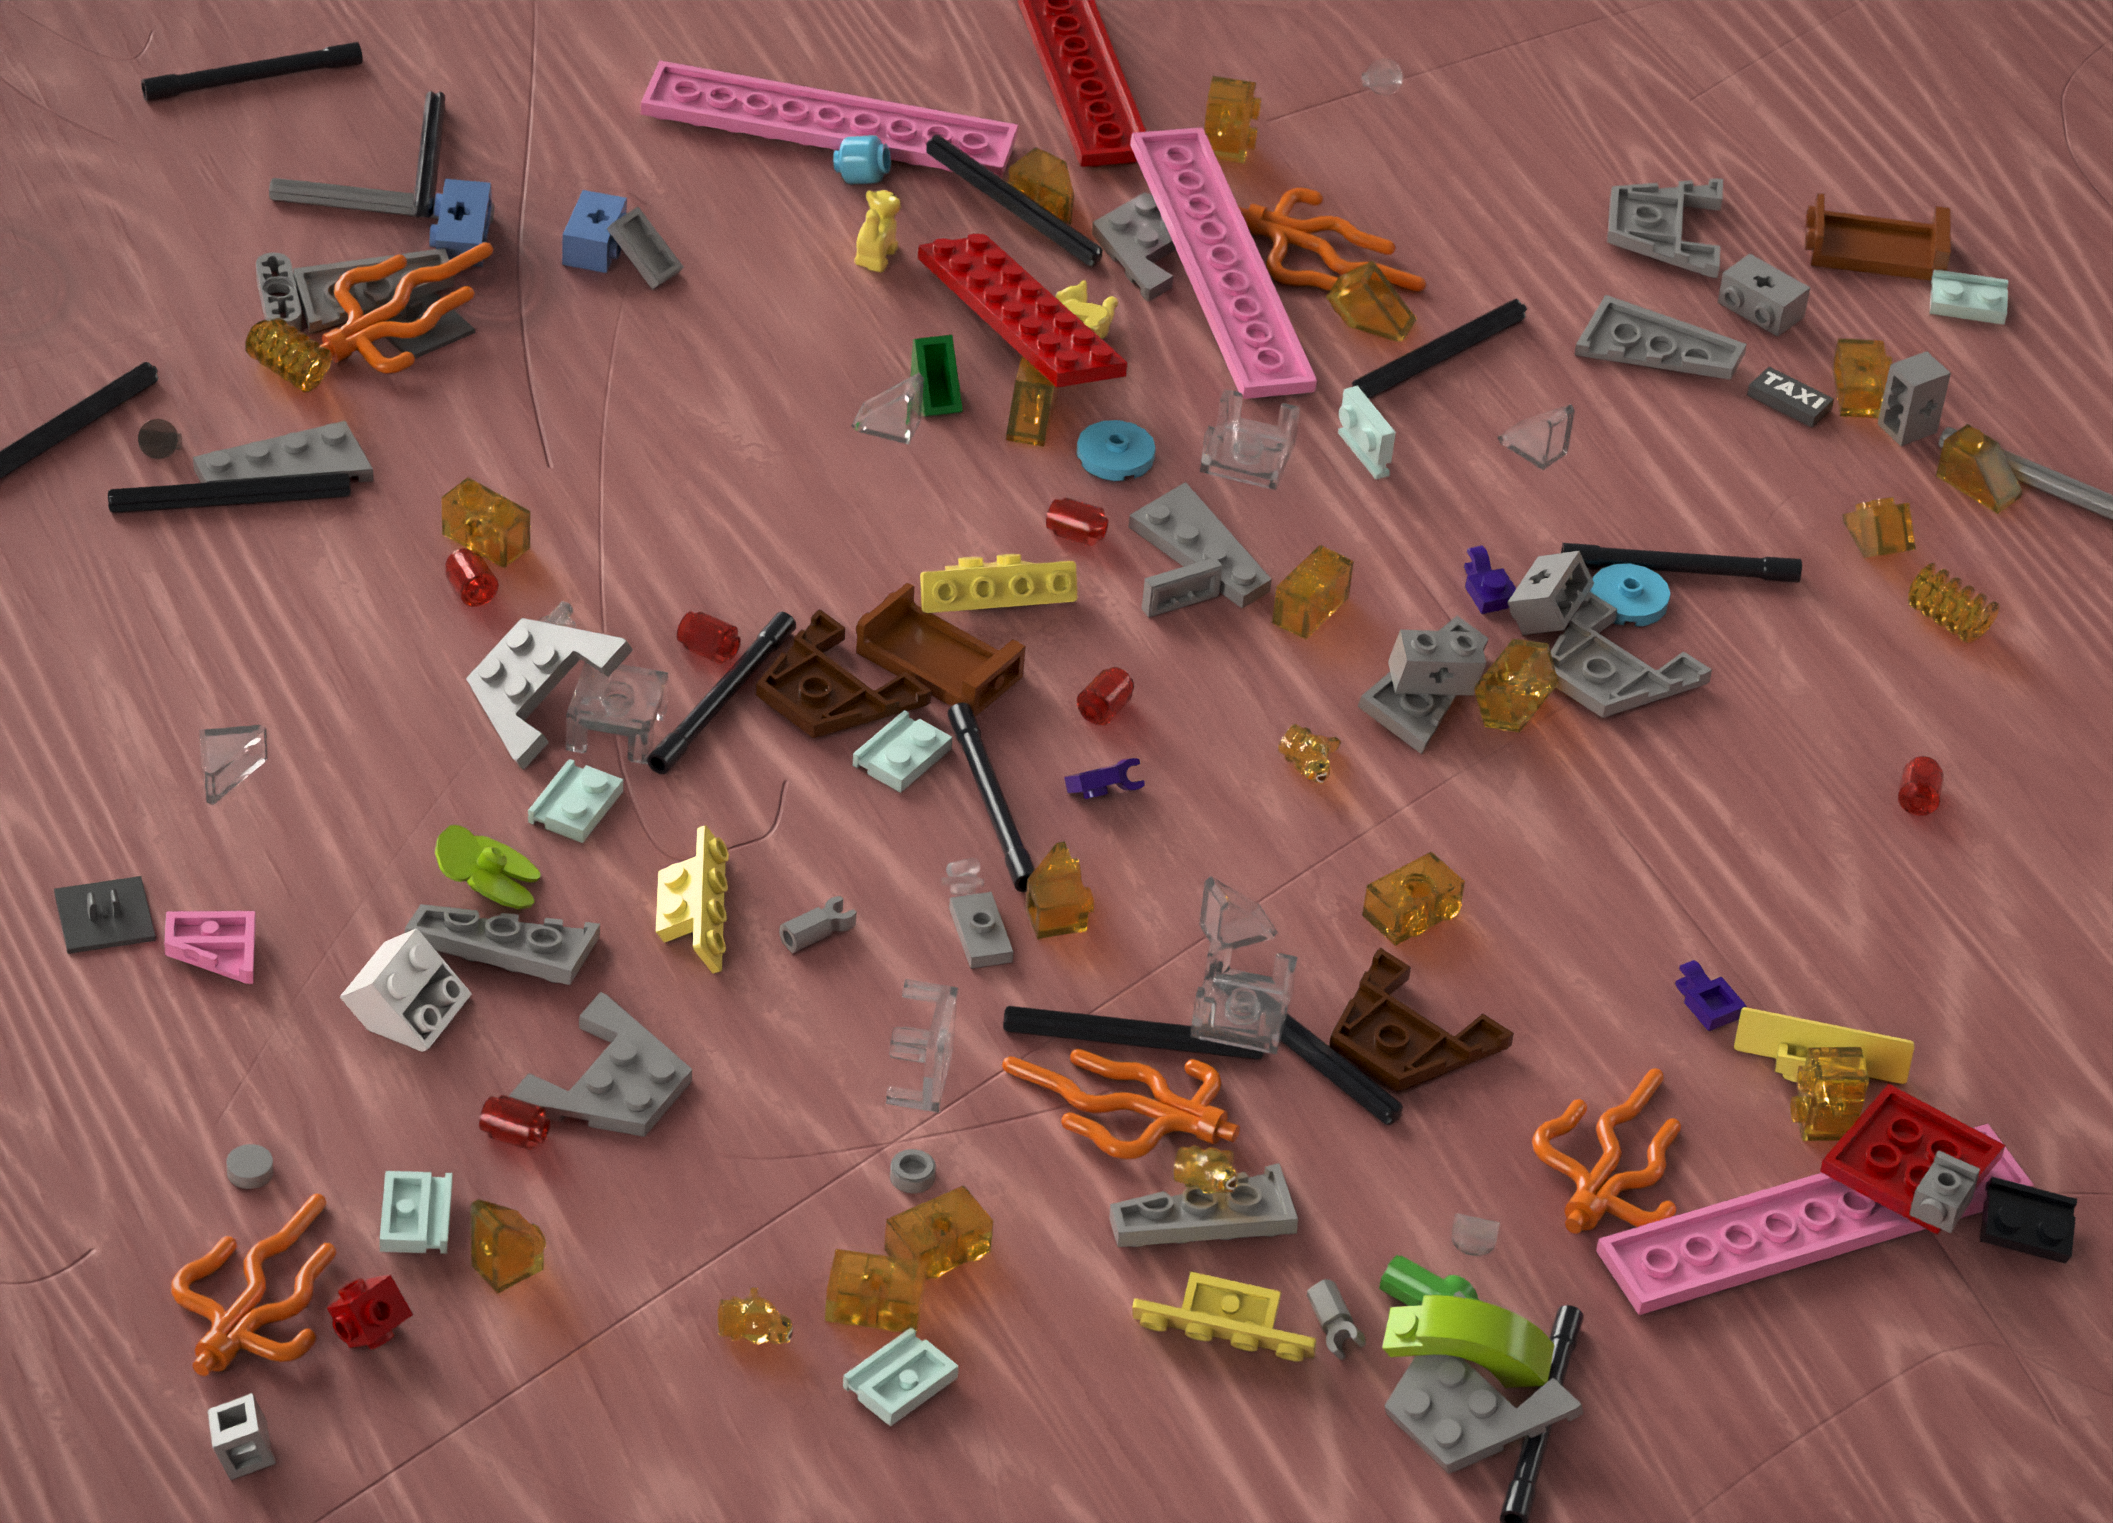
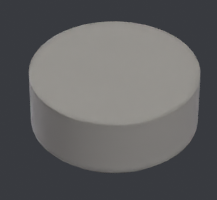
(249, 1166)
(912, 1171)

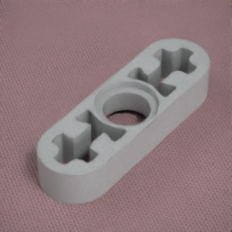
(278, 284)

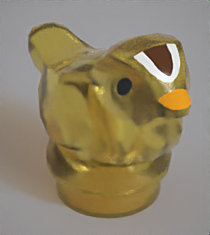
(1308, 752)
(1206, 1169)
(753, 1319)

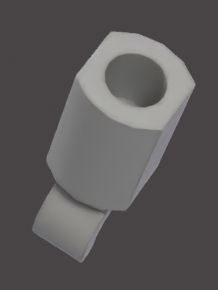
(816, 925)
(1333, 1316)

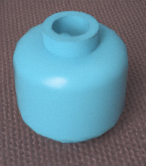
(862, 160)

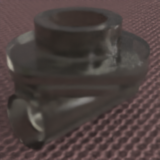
(159, 439)

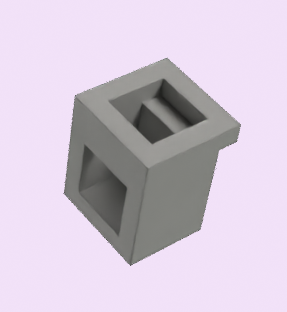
(1945, 1192)
(240, 1436)

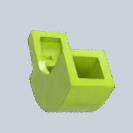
(1472, 1330)

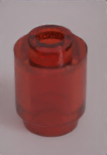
(1077, 521)
(471, 577)
(708, 636)
(1105, 696)
(1921, 786)
(514, 1121)

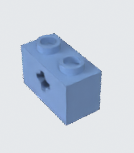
(463, 217)
(586, 237)

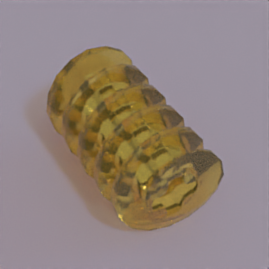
(288, 353)
(1951, 605)

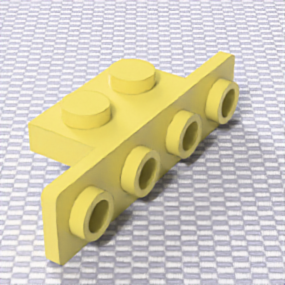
(997, 584)
(693, 899)
(1791, 1037)
(1227, 1312)

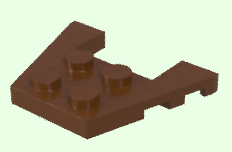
(822, 694)
(1400, 1043)

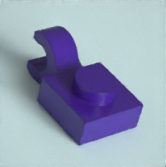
(1487, 587)
(1095, 782)
(1710, 1001)

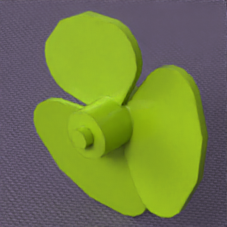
(484, 866)

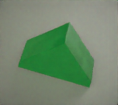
(937, 364)

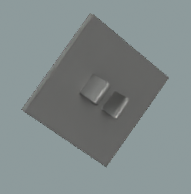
(448, 329)
(104, 914)

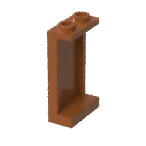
(1878, 243)
(937, 653)

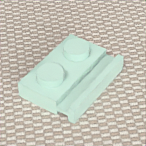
(1969, 296)
(1366, 432)
(902, 751)
(575, 801)
(415, 1212)
(900, 1376)

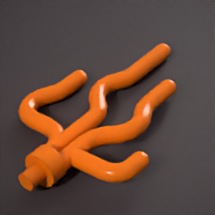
(1298, 232)
(364, 329)
(1169, 1111)
(1594, 1192)
(236, 1326)

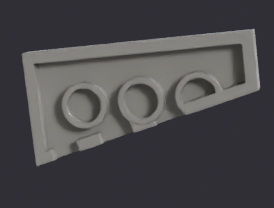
(317, 285)
(1650, 339)
(302, 453)
(1191, 533)
(1411, 716)
(505, 942)
(1255, 1208)

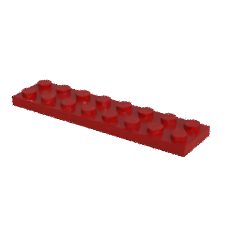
(1084, 79)
(1022, 311)

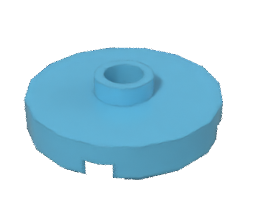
(1116, 450)
(1634, 591)

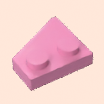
(213, 941)

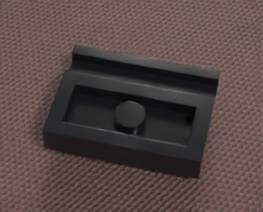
(2028, 1220)

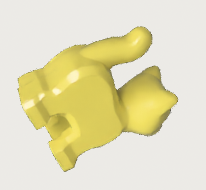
(879, 231)
(1094, 316)

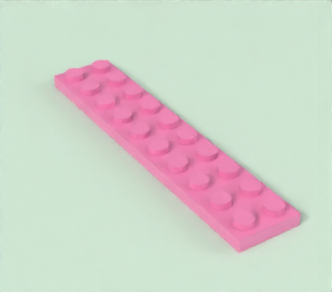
(819, 116)
(1223, 263)
(1760, 1236)

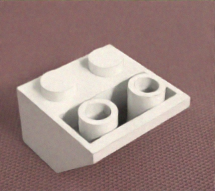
(406, 992)

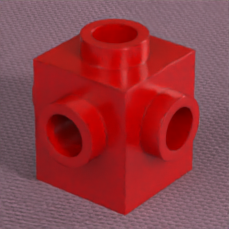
(369, 1311)

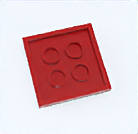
(1896, 1145)

